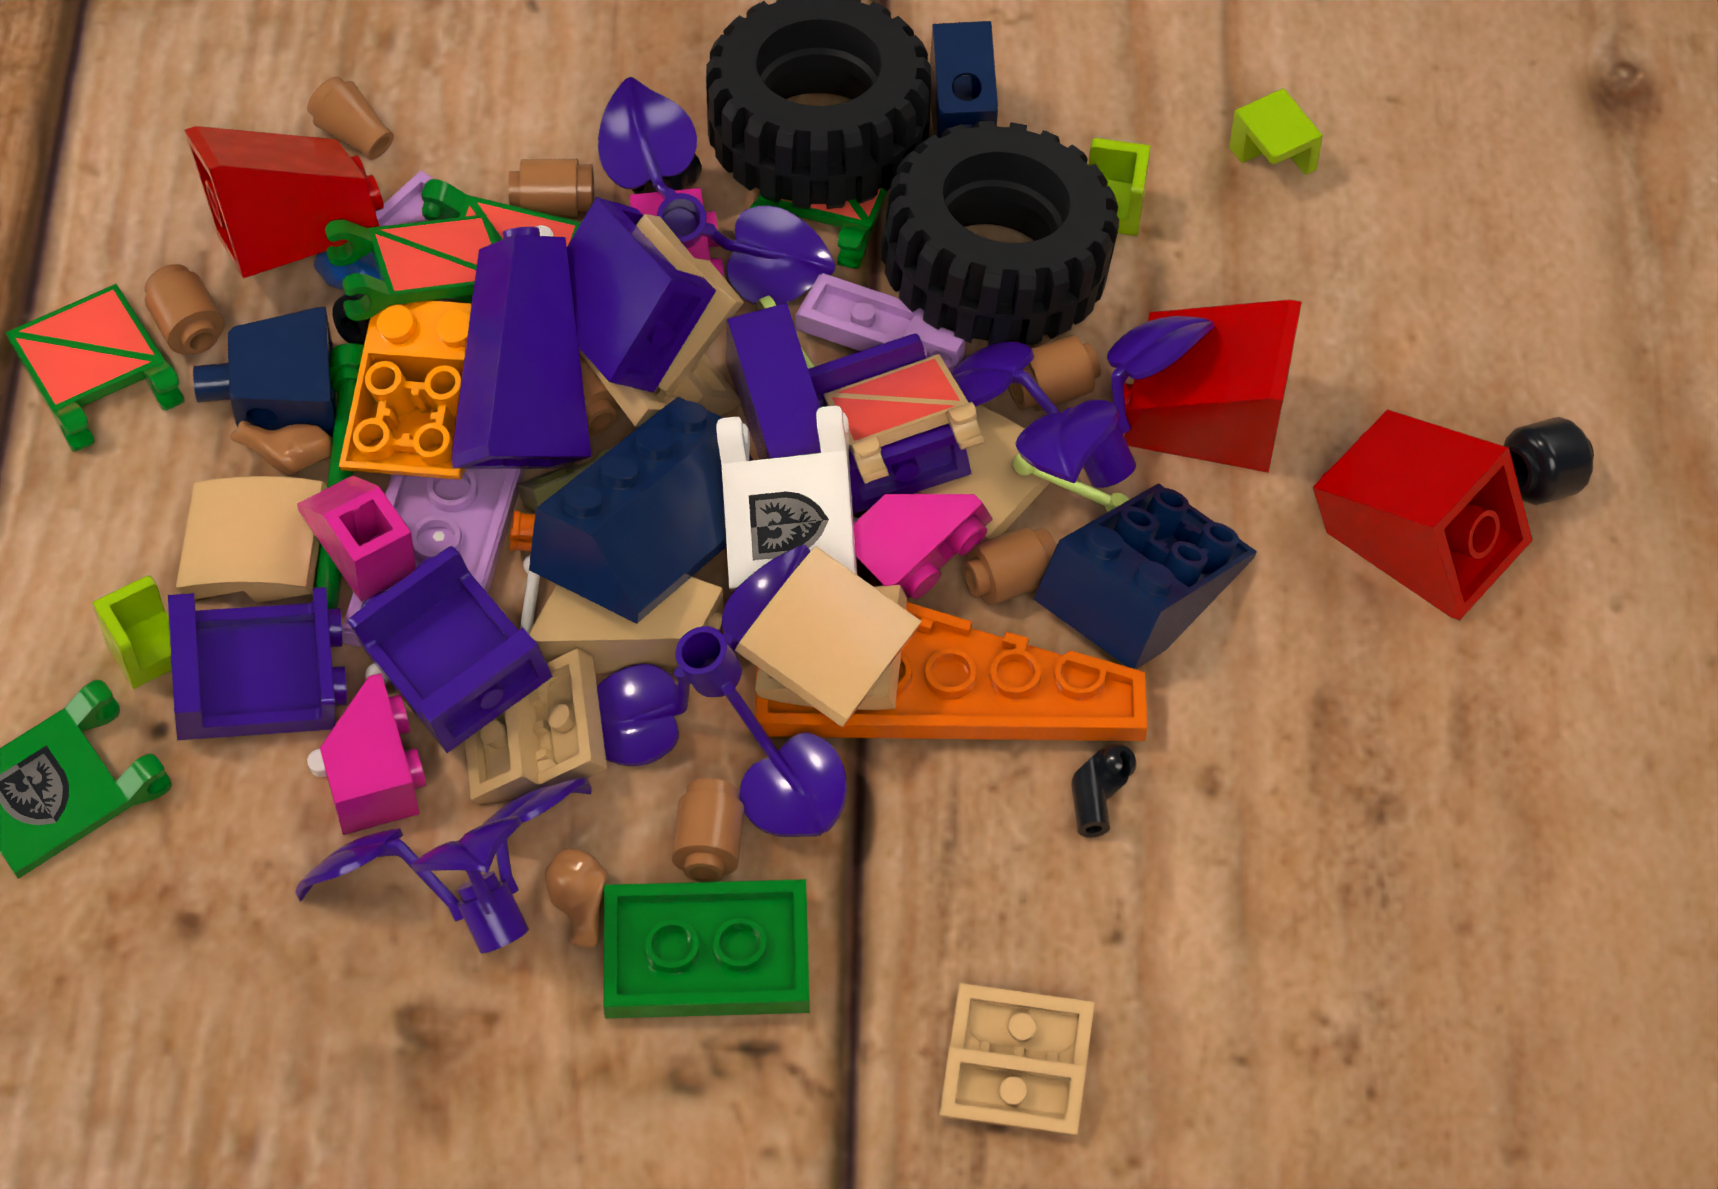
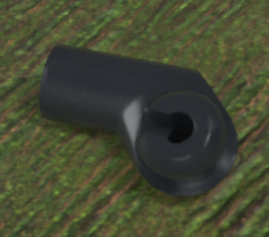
(1096, 783)

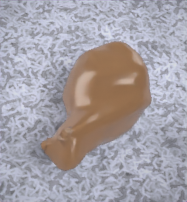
(288, 447)
(577, 889)

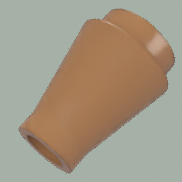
(347, 115)

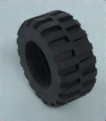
(817, 150)
(1007, 181)

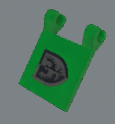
(60, 788)

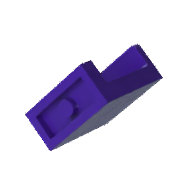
(629, 298)
(911, 462)
(449, 649)
(254, 668)

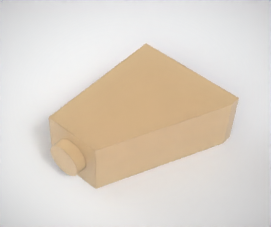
(616, 642)

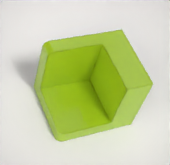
(1276, 130)
(1126, 172)
(136, 630)

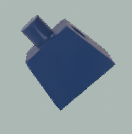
(960, 99)
(275, 372)

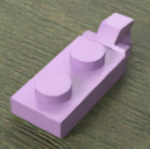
(869, 318)

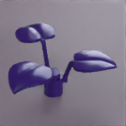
(654, 138)
(1092, 431)
(787, 794)
(485, 901)

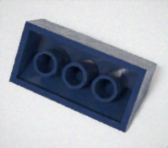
(638, 515)

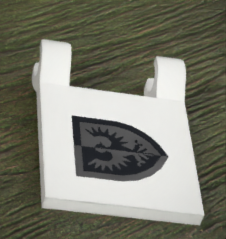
(786, 499)

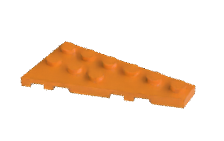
(985, 687)

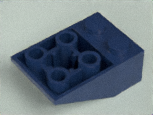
(1141, 574)

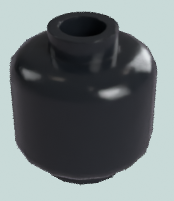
(1550, 459)

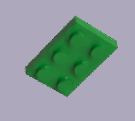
(705, 949)

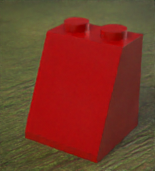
(279, 193)
(1224, 392)
(1427, 509)

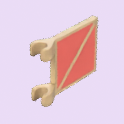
(901, 406)

